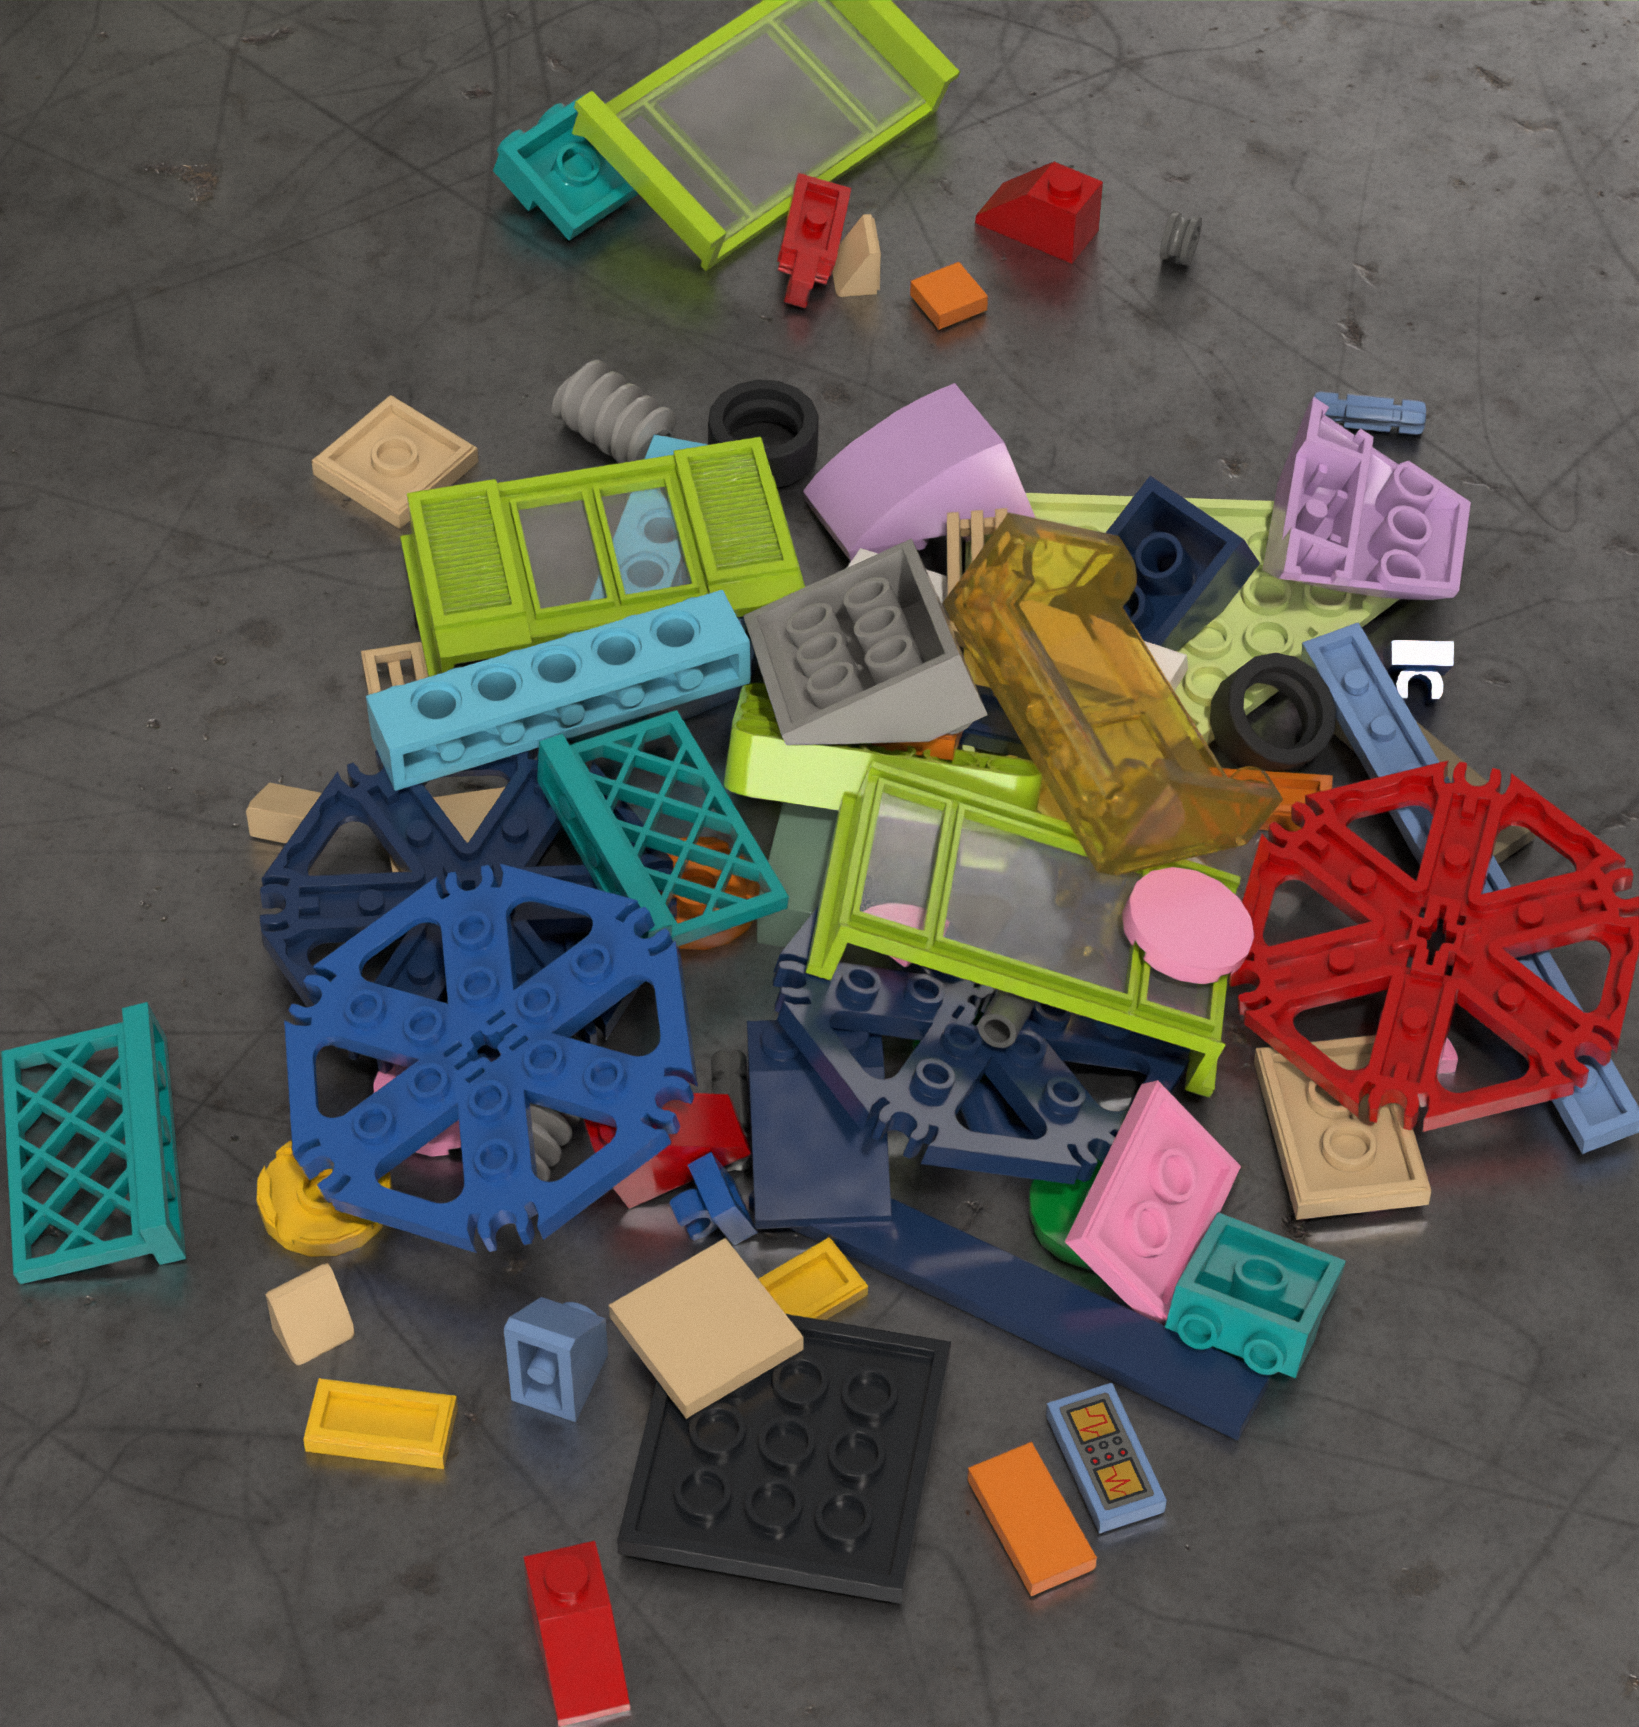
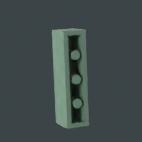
(800, 863)

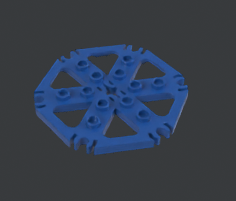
(490, 1099)

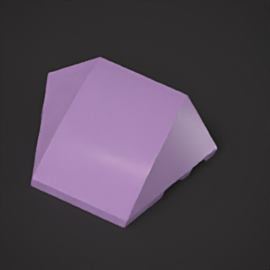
(912, 473)
(1361, 520)

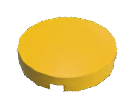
(300, 1215)

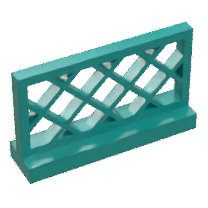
(605, 840)
(148, 1148)

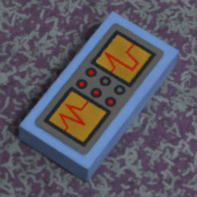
(1105, 1458)

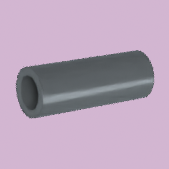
(1004, 1018)

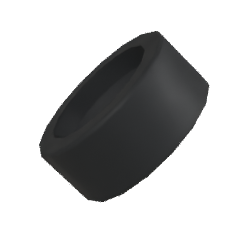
(770, 403)
(1302, 687)

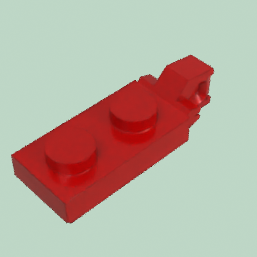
(811, 235)

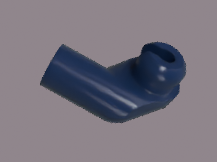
(988, 1114)

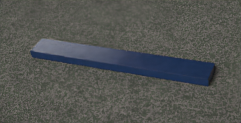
(1052, 1314)

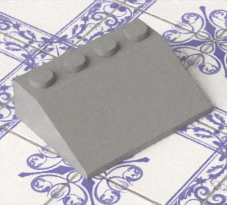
(865, 657)

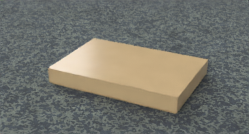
(1328, 1153)

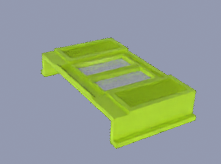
(592, 546)

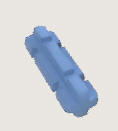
(1375, 413)

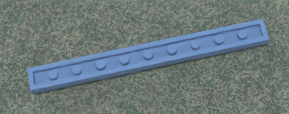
(1392, 742)

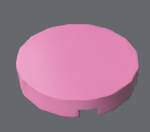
(1188, 925)

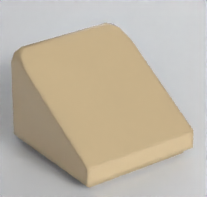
(858, 260)
(278, 811)
(310, 1314)

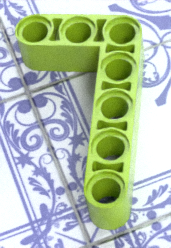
(820, 774)

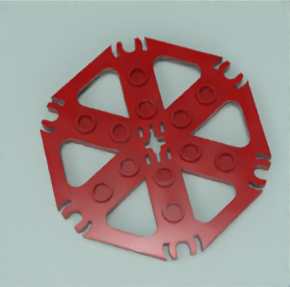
(1483, 950)

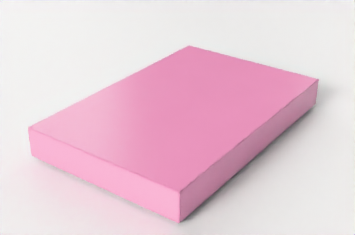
(1152, 1201)

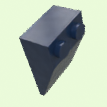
(1183, 565)
(805, 1147)

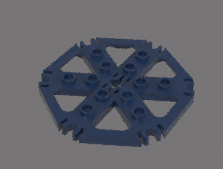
(425, 847)
(954, 1058)

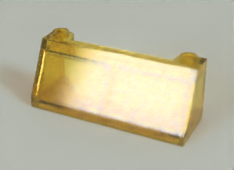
(1093, 702)

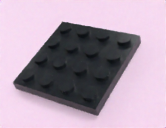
(799, 1471)

